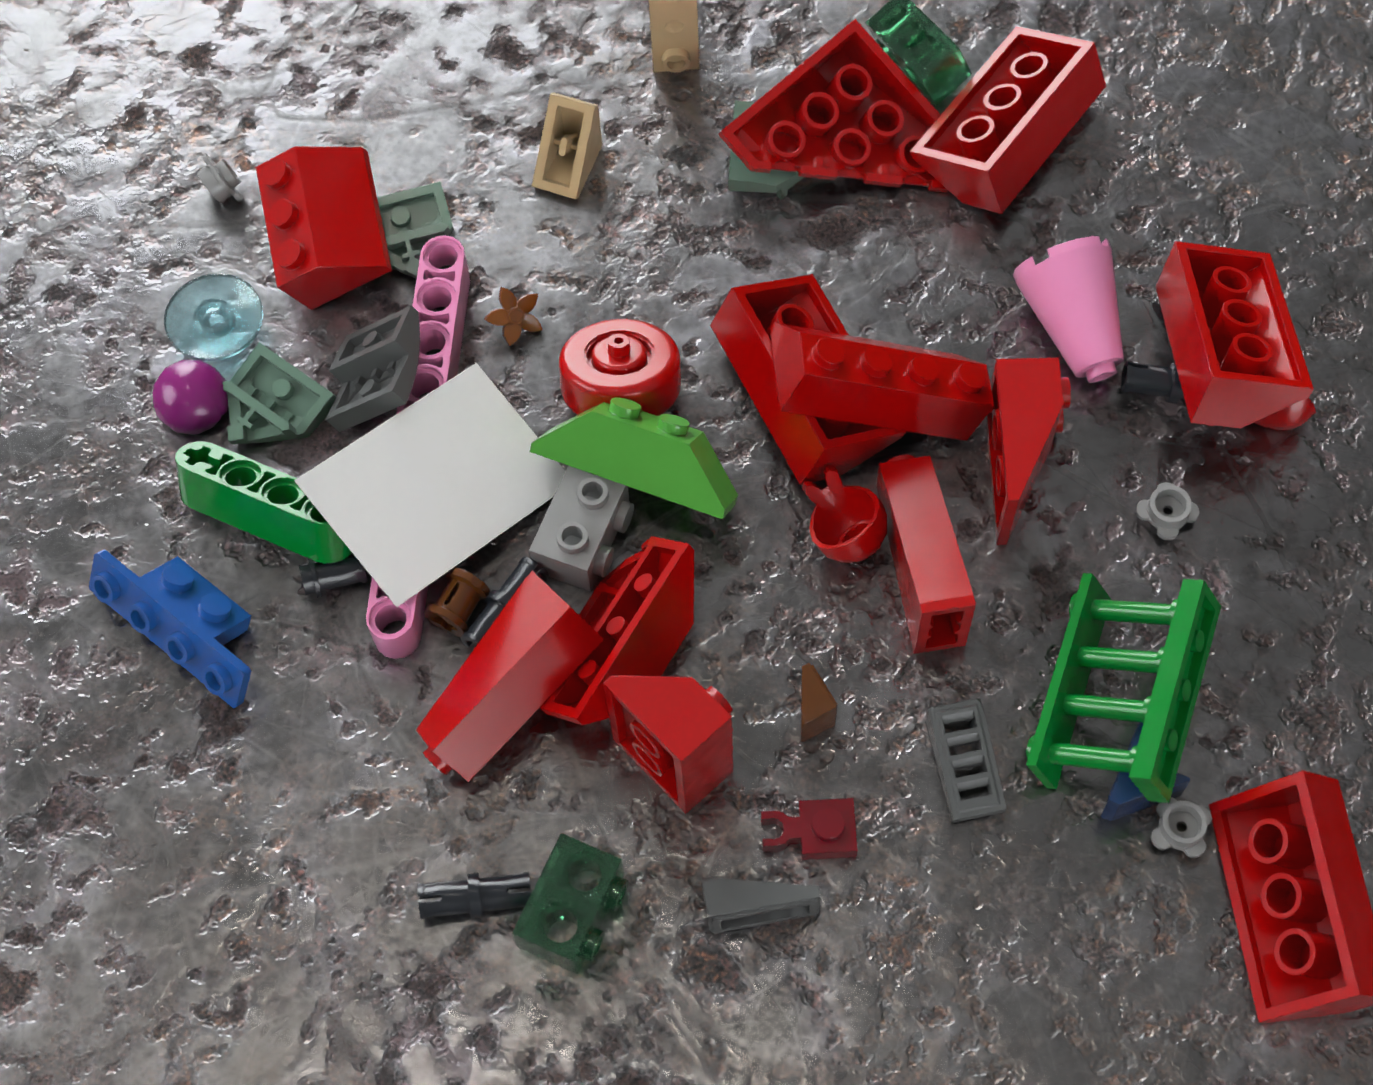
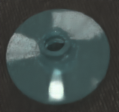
(209, 301)

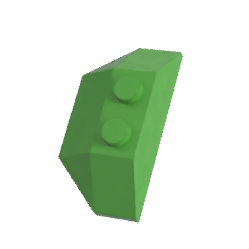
(643, 453)

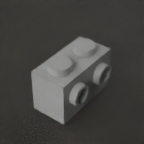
(581, 527)

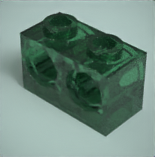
(919, 49)
(558, 900)

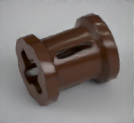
(457, 602)

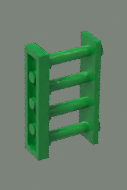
(1164, 714)

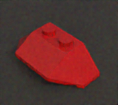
(643, 617)

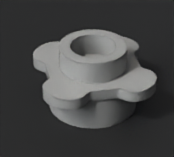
(219, 179)
(1172, 497)
(1193, 816)

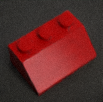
(322, 222)
(673, 732)

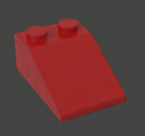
(1021, 431)

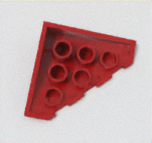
(839, 117)

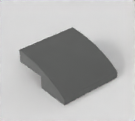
(375, 369)

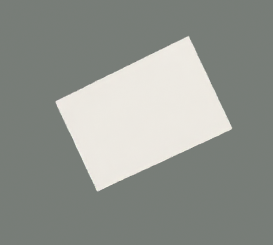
(433, 484)

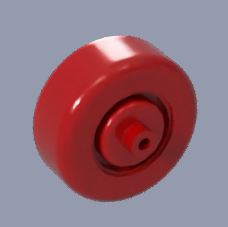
(620, 361)

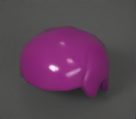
(190, 396)

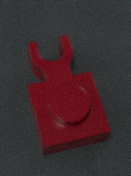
(823, 829)

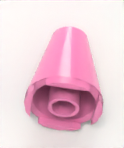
(1077, 304)

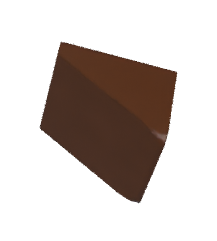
(817, 704)

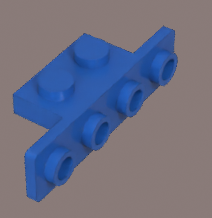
(181, 616)

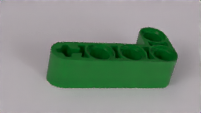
(255, 501)

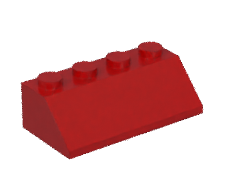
(1011, 117)
(1230, 335)
(745, 336)
(879, 383)
(1297, 897)

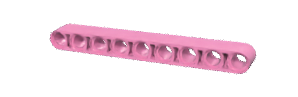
(437, 331)

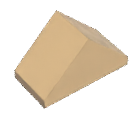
(567, 146)

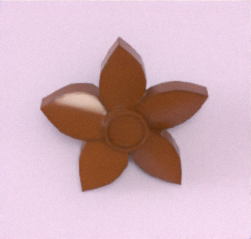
(514, 315)

